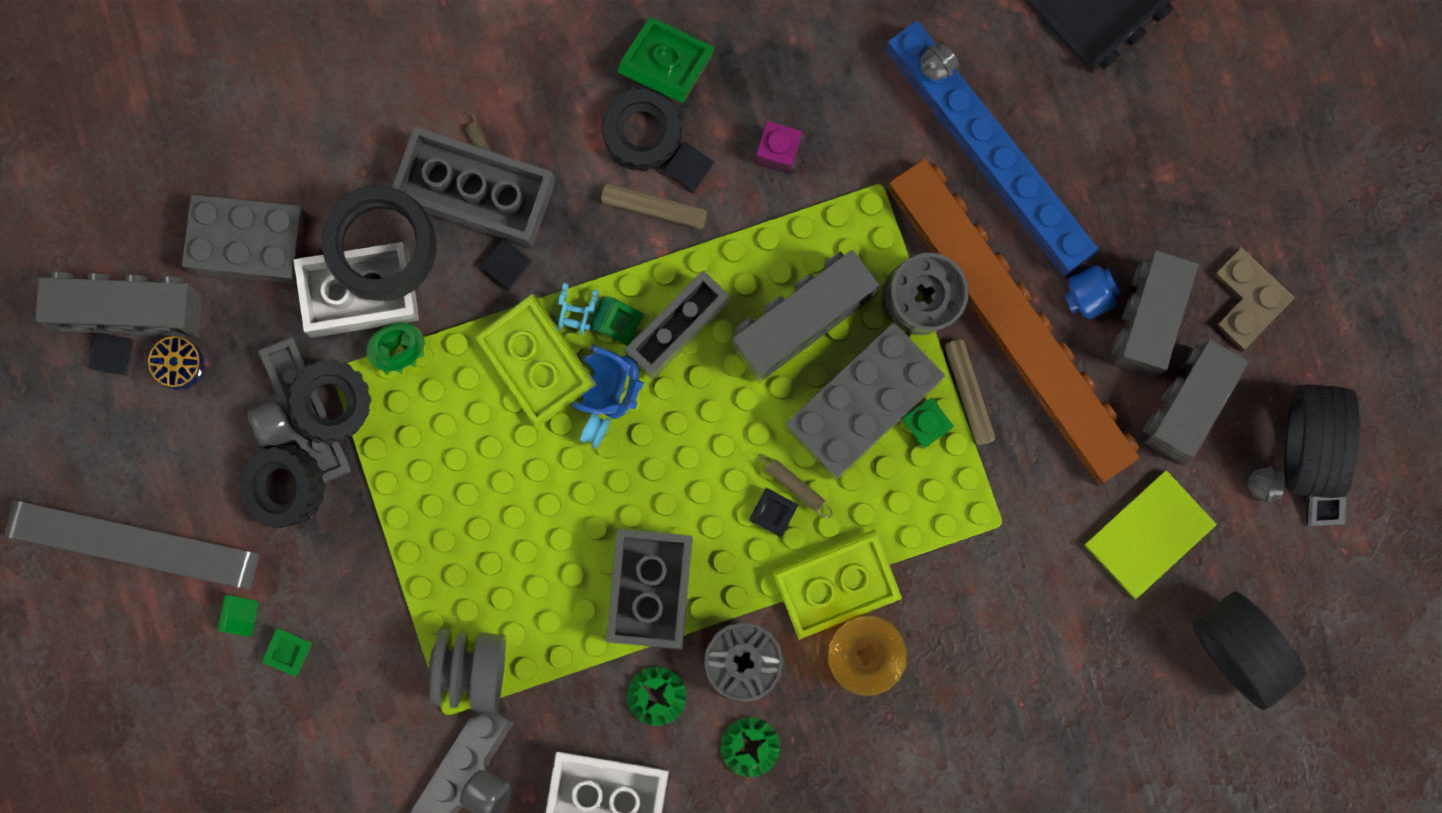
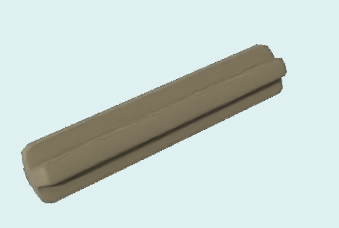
(654, 206)
(969, 392)

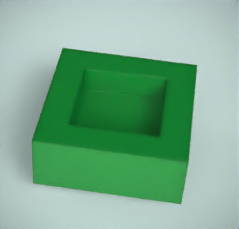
(927, 423)
(287, 652)

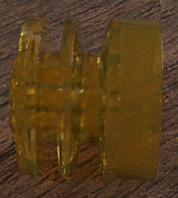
(880, 673)

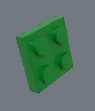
(666, 59)

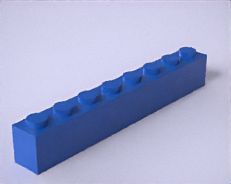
(994, 154)

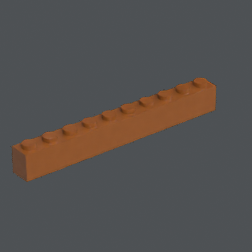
(1014, 323)

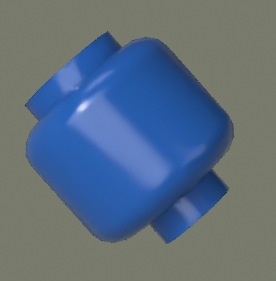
(1093, 292)

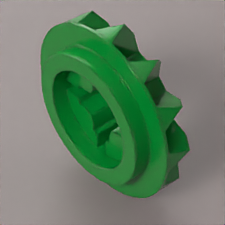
(390, 338)
(674, 694)
(756, 730)

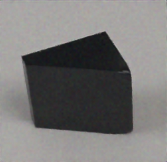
(1325, 511)

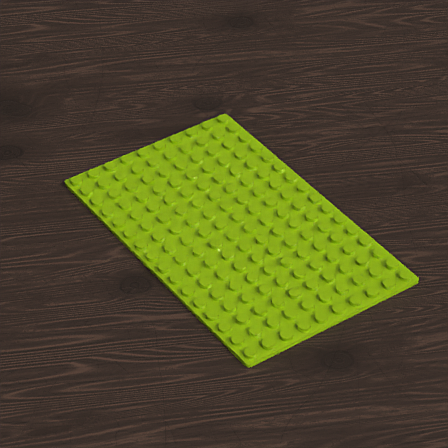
(521, 521)

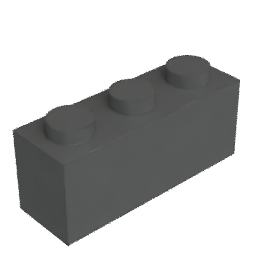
(677, 325)

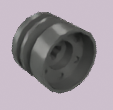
(945, 287)
(733, 642)
(467, 670)

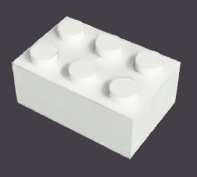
(332, 309)
(604, 786)

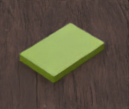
(535, 360)
(1150, 534)
(836, 584)

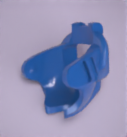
(610, 376)

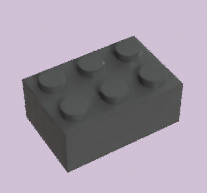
(244, 239)
(1154, 314)
(1194, 401)
(649, 589)

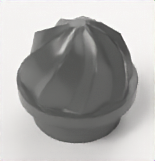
(938, 62)
(1266, 484)

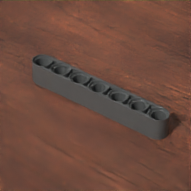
(131, 545)

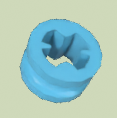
(595, 430)

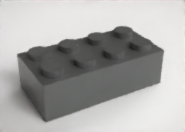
(475, 186)
(118, 306)
(804, 316)
(864, 401)

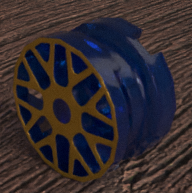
(176, 363)

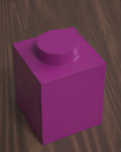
(778, 147)

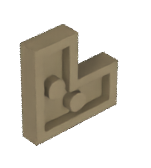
(1260, 299)

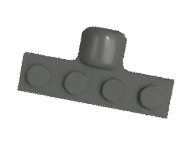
(271, 422)
(465, 774)

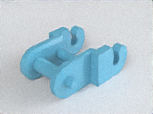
(573, 323)

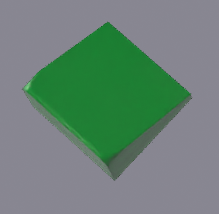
(615, 320)
(238, 615)

